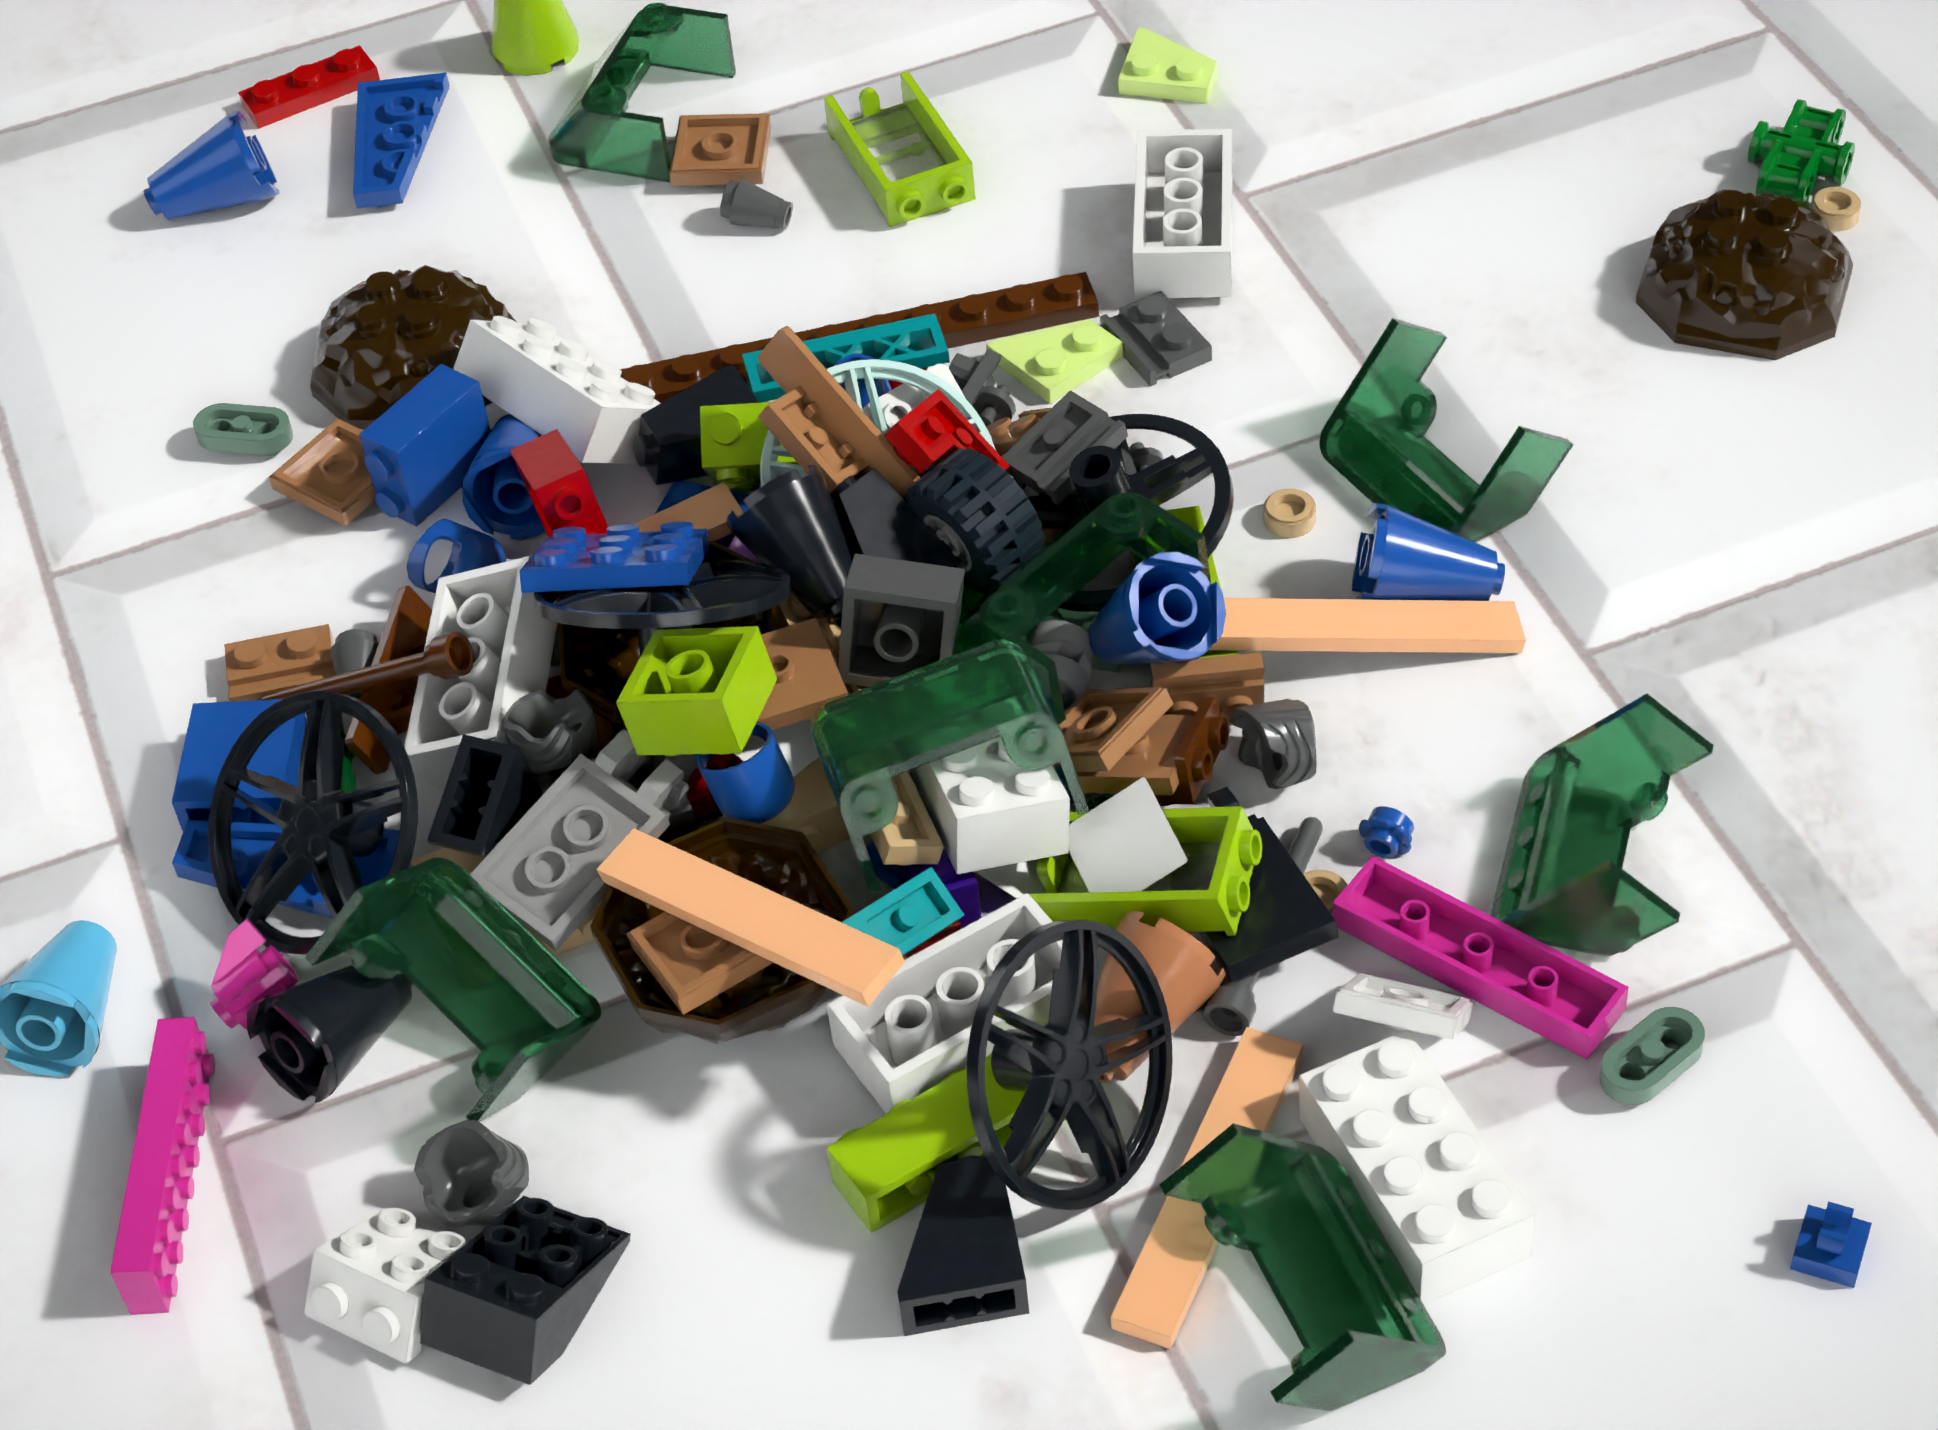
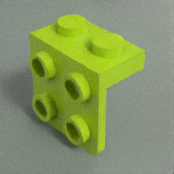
(734, 444)

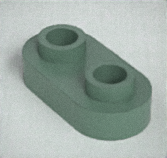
(243, 429)
(1647, 1059)

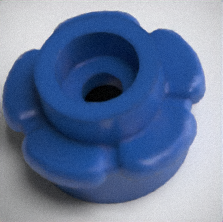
(1387, 832)

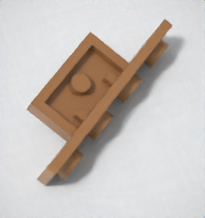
(822, 422)

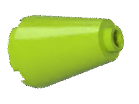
(532, 35)

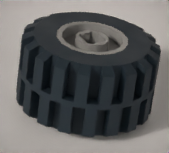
(978, 516)

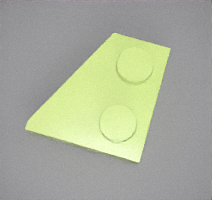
(1166, 70)
(1057, 357)

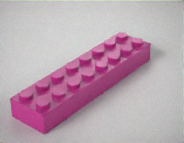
(1480, 957)
(163, 1167)

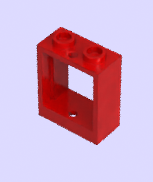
(558, 485)

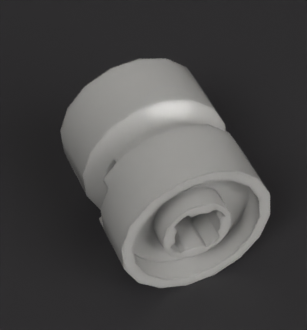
(1070, 650)

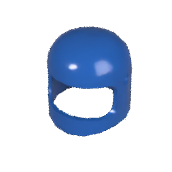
(469, 552)
(755, 787)

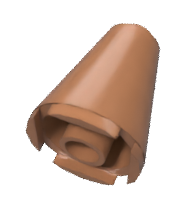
(1182, 973)

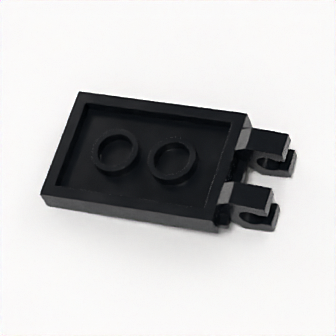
(1282, 912)

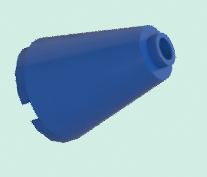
(213, 173)
(494, 488)
(1421, 561)
(1160, 614)

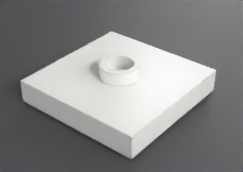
(1404, 1006)

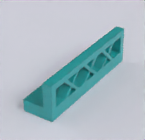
(908, 341)

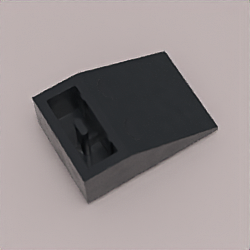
(520, 1288)

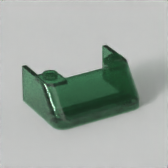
(596, 127)
(1382, 449)
(1067, 565)
(930, 717)
(1574, 826)
(473, 967)
(1321, 1260)

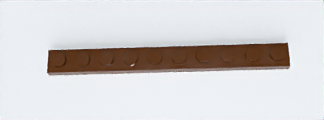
(961, 322)

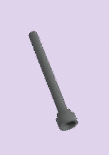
(1233, 1003)

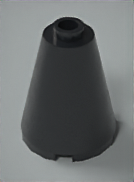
(798, 530)
(324, 1027)

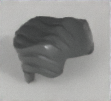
(551, 730)
(1278, 741)
(470, 1174)

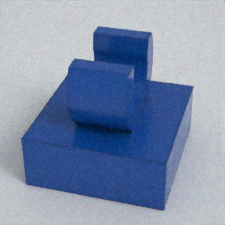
(1831, 1244)

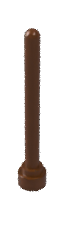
(444, 657)

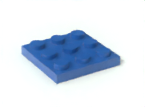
(615, 559)

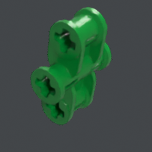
(1801, 152)

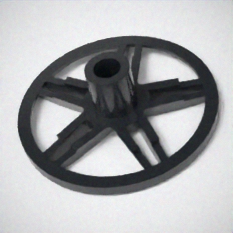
(1101, 474)
(721, 586)
(316, 817)
(1063, 1065)

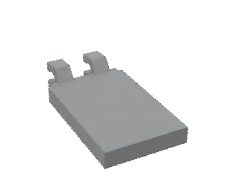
(551, 855)

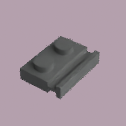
(1157, 338)
(1046, 451)

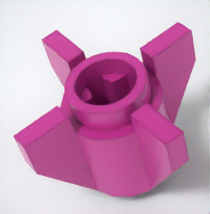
(247, 974)

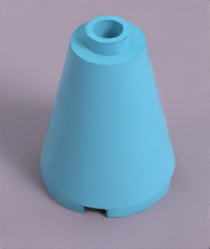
(59, 1001)

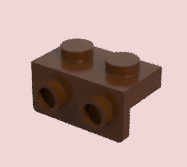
(1198, 752)

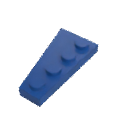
(392, 133)
(249, 847)

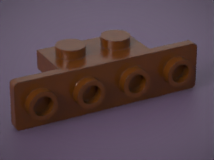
(402, 636)

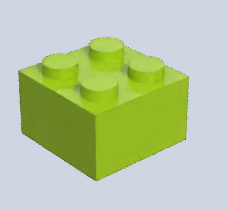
(697, 691)

